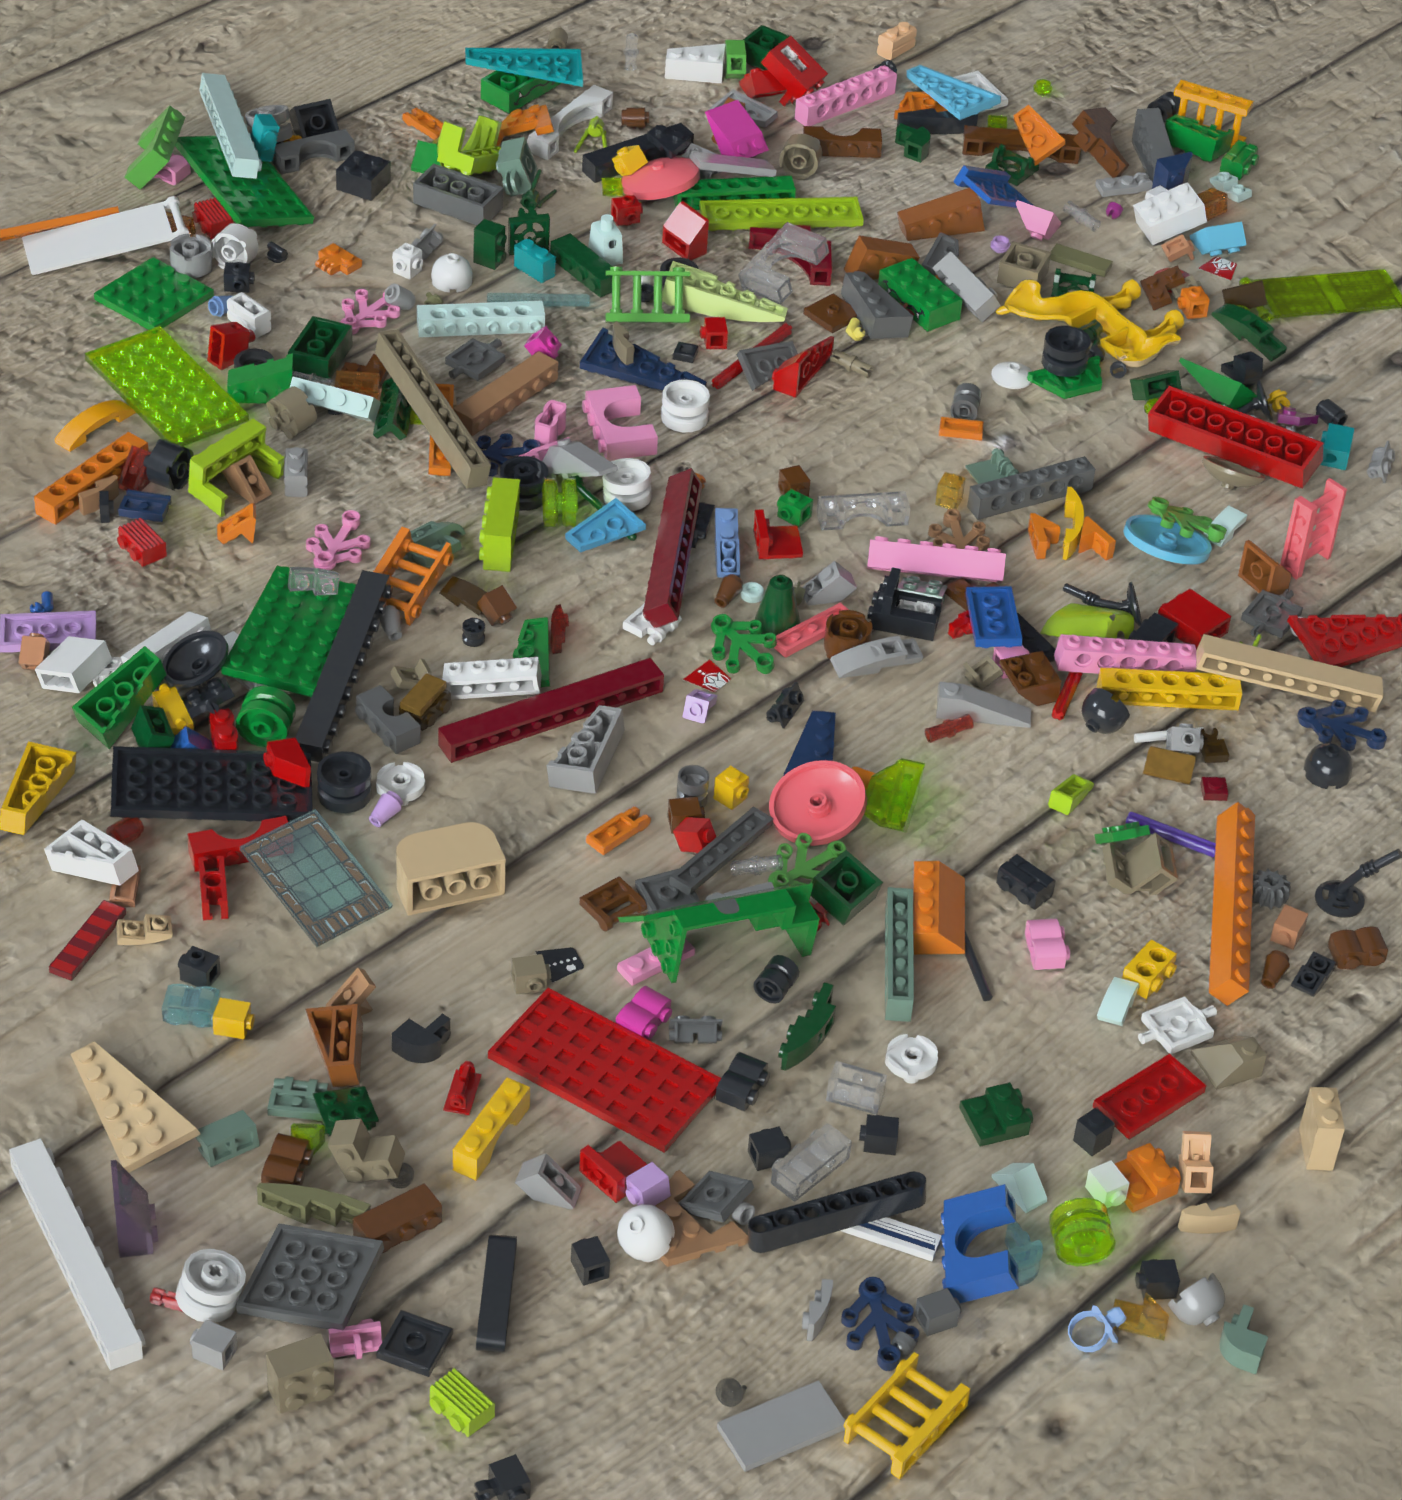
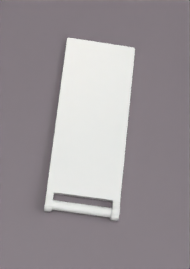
(103, 237)

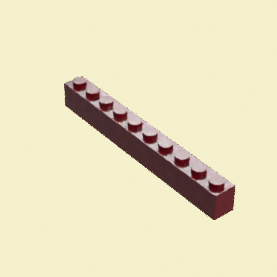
(672, 549)
(549, 710)

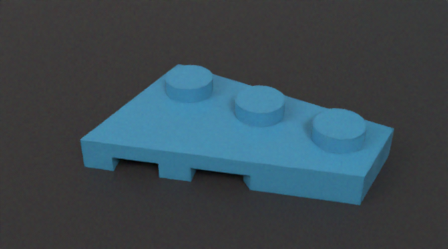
(605, 526)

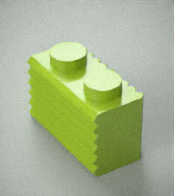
(461, 1403)

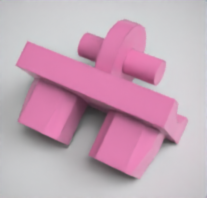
(355, 1339)

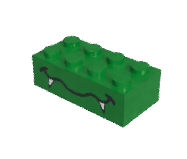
(511, 90)
(927, 296)

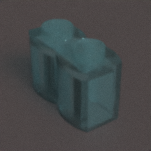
(190, 1005)

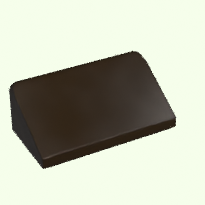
(1248, 295)

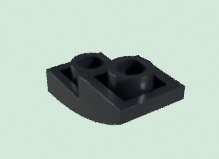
(1314, 974)

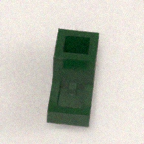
(914, 140)

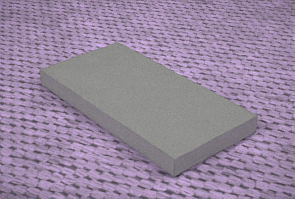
(733, 164)
(781, 1426)

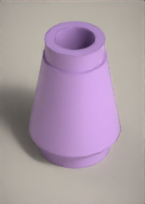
(386, 808)

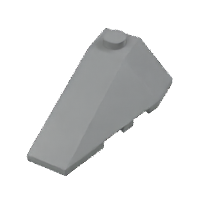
(959, 699)

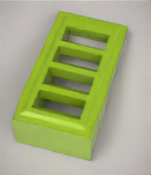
(1066, 796)

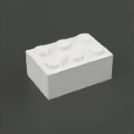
(1170, 213)

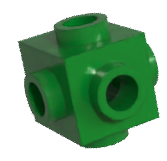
(794, 507)

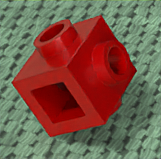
(626, 210)

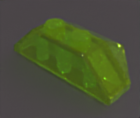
(894, 794)

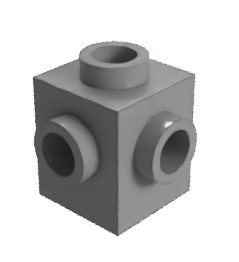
(1185, 732)

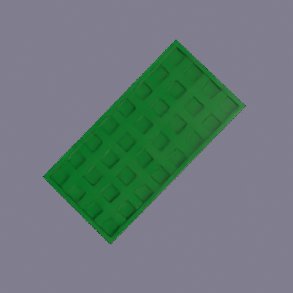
(247, 200)
(288, 636)

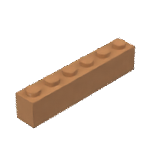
(507, 392)

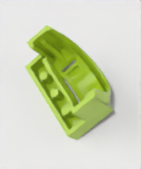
(478, 153)
(242, 442)

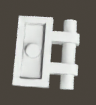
(640, 627)

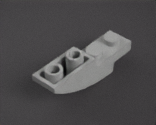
(875, 655)

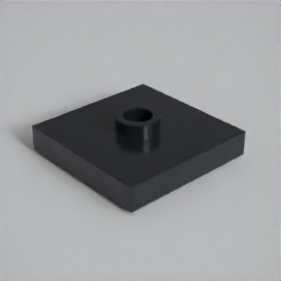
(414, 1343)

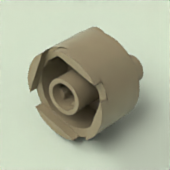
(800, 156)
(291, 412)

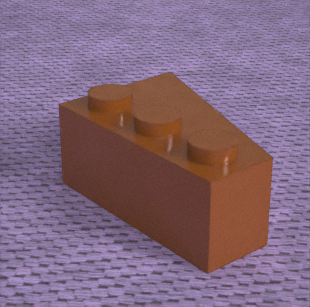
(339, 1040)

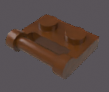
(609, 897)

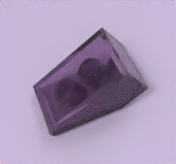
(132, 1214)

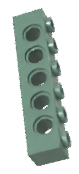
(899, 954)

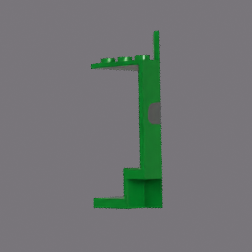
(766, 909)

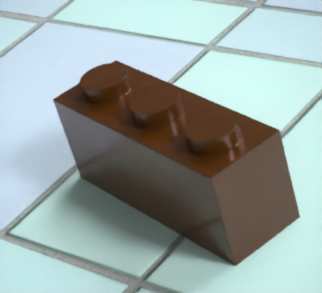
(400, 1217)

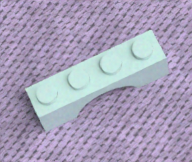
(339, 400)

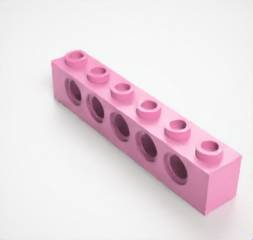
(845, 96)
(1091, 653)

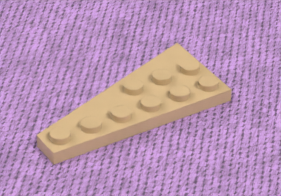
(131, 1113)

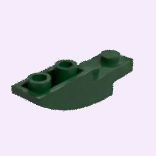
(1254, 329)
(809, 1030)

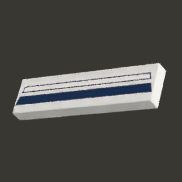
(899, 1237)

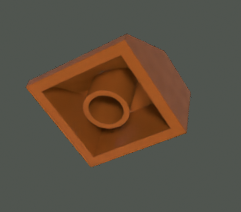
(1262, 570)

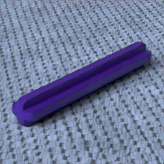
(1174, 835)

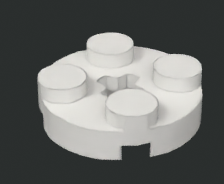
(408, 772)
(911, 1069)

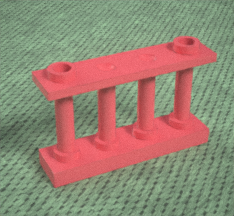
(1301, 525)

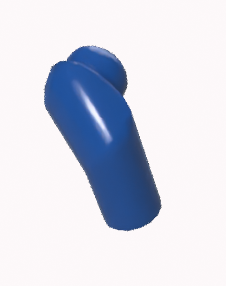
(46, 606)

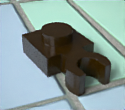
(1213, 749)

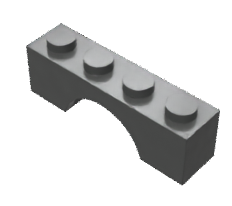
(331, 145)

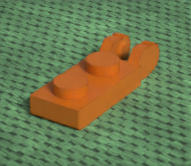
(423, 122)
(617, 830)

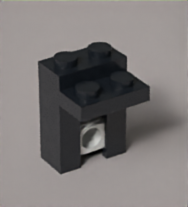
(904, 611)

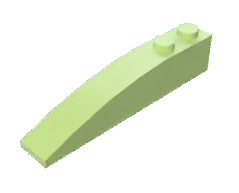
(714, 298)

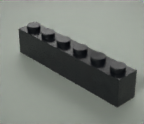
(600, 164)

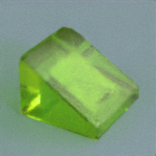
(311, 1132)

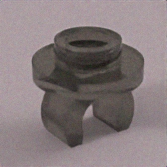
(730, 1392)

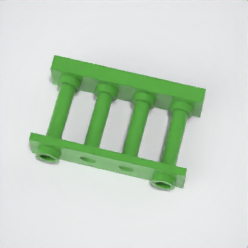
(657, 315)

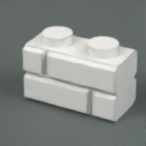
(249, 314)

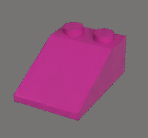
(736, 131)

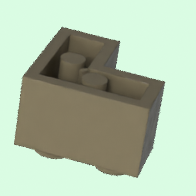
(365, 1156)

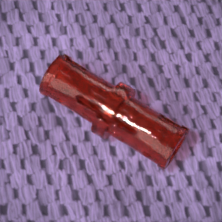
(948, 728)

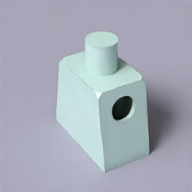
(606, 240)

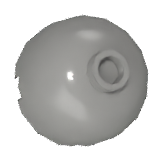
(1200, 1302)

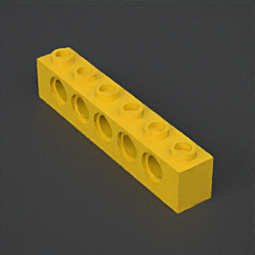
(1171, 688)

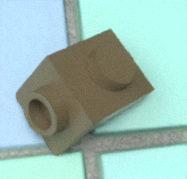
(982, 672)
(408, 677)

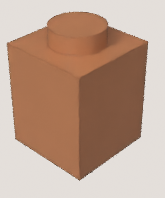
(33, 650)
(1289, 927)

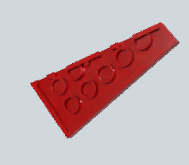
(1347, 637)

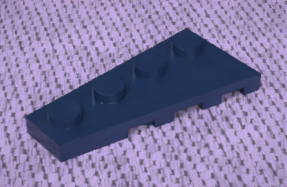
(815, 741)

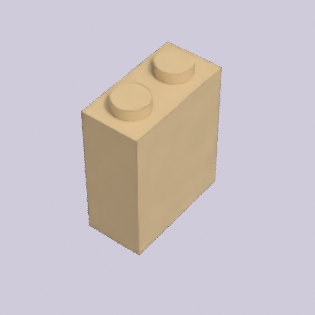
(1321, 1128)

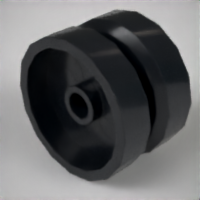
(1066, 351)
(531, 475)
(344, 782)

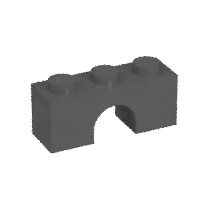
(377, 710)

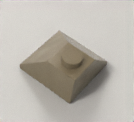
(1231, 1060)

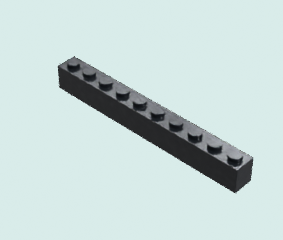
(344, 664)

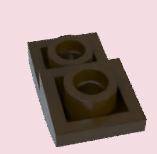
(463, 592)

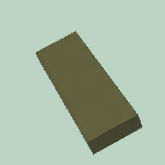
(1080, 260)

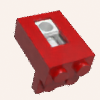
(794, 70)

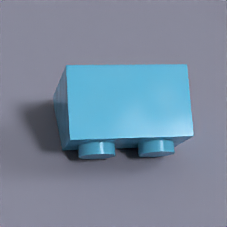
(1219, 238)

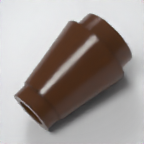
(728, 590)
(1274, 968)

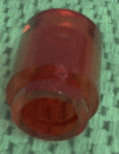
(126, 830)

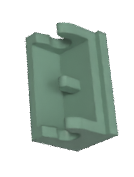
(227, 1138)

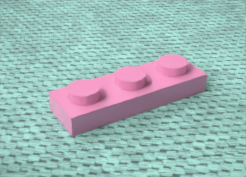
(646, 964)

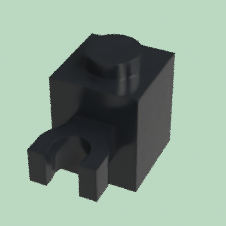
(505, 1481)

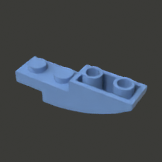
(727, 542)

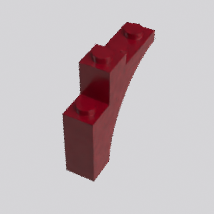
(817, 274)

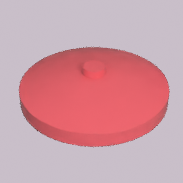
(661, 178)
(818, 800)

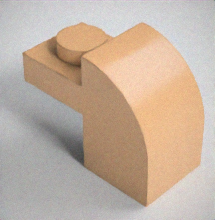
(1195, 1162)

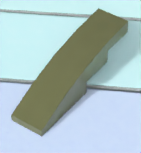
(307, 1202)

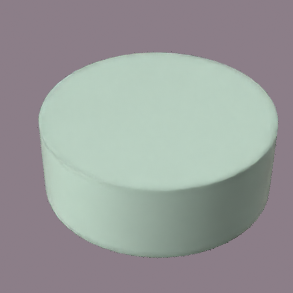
(752, 592)

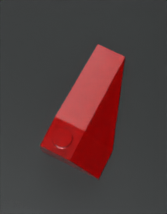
(801, 368)

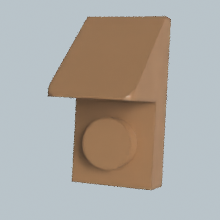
(355, 991)

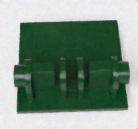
(345, 1105)

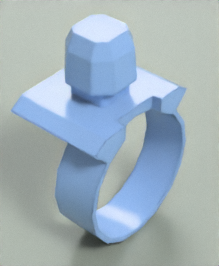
(1114, 1318)

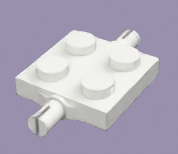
(1177, 1025)

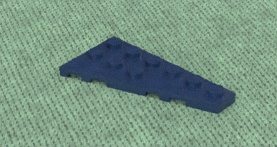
(644, 370)

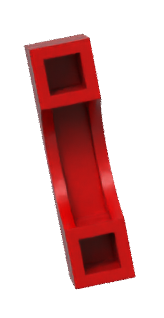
(210, 844)

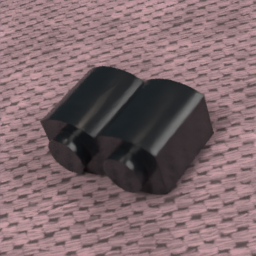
(742, 1081)

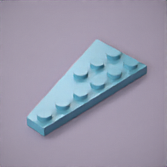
(953, 94)

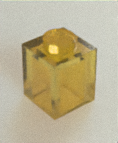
(950, 491)

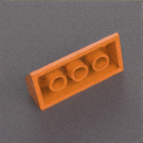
(938, 909)

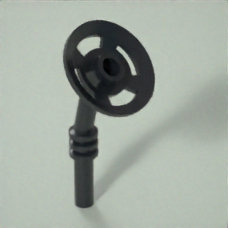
(1258, 403)
(1091, 599)
(1341, 892)

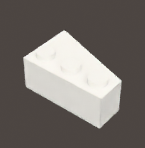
(91, 855)

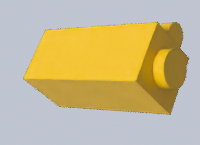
(173, 707)

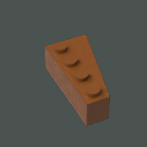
(949, 214)

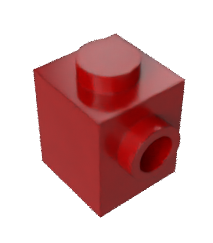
(714, 332)
(694, 834)

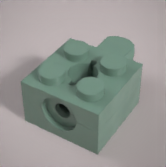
(516, 166)

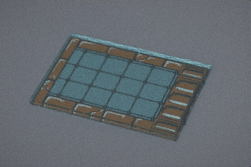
(316, 877)

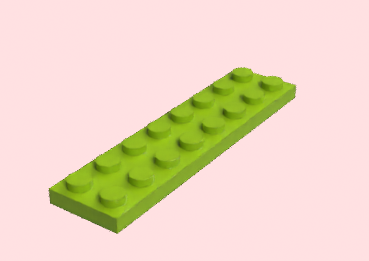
(775, 213)

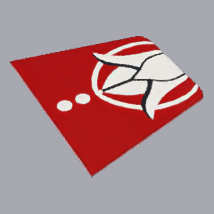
(1220, 267)
(708, 677)

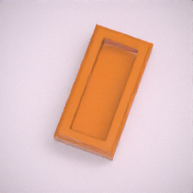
(961, 428)

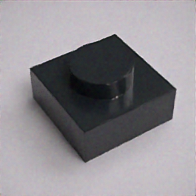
(106, 506)

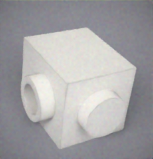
(1107, 1184)

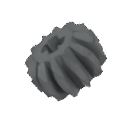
(1270, 889)

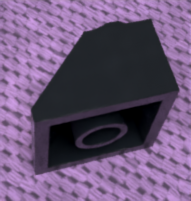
(313, 118)

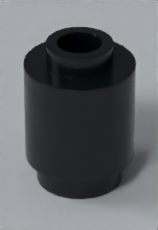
(1331, 412)

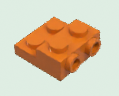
(1148, 1177)

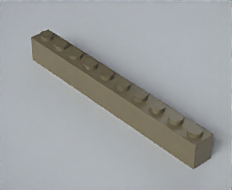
(432, 409)

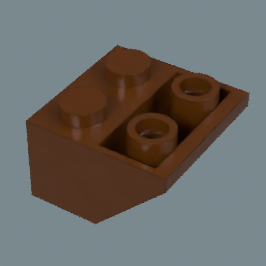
(1033, 677)

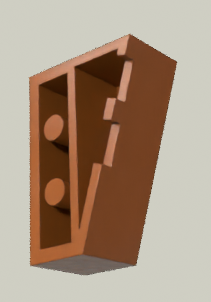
(874, 254)

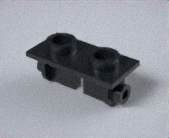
(786, 705)

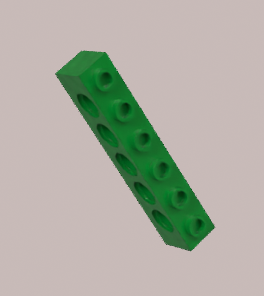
(737, 189)

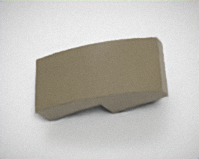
(622, 346)

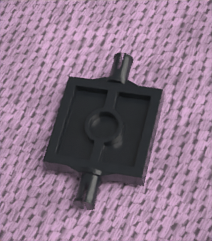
(207, 697)

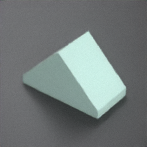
(1023, 1185)

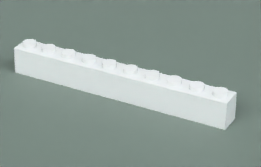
(76, 1254)

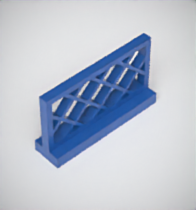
(990, 186)

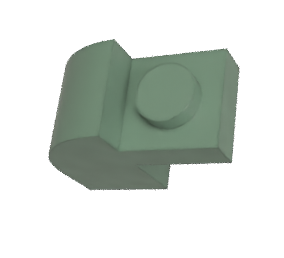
(1239, 1344)

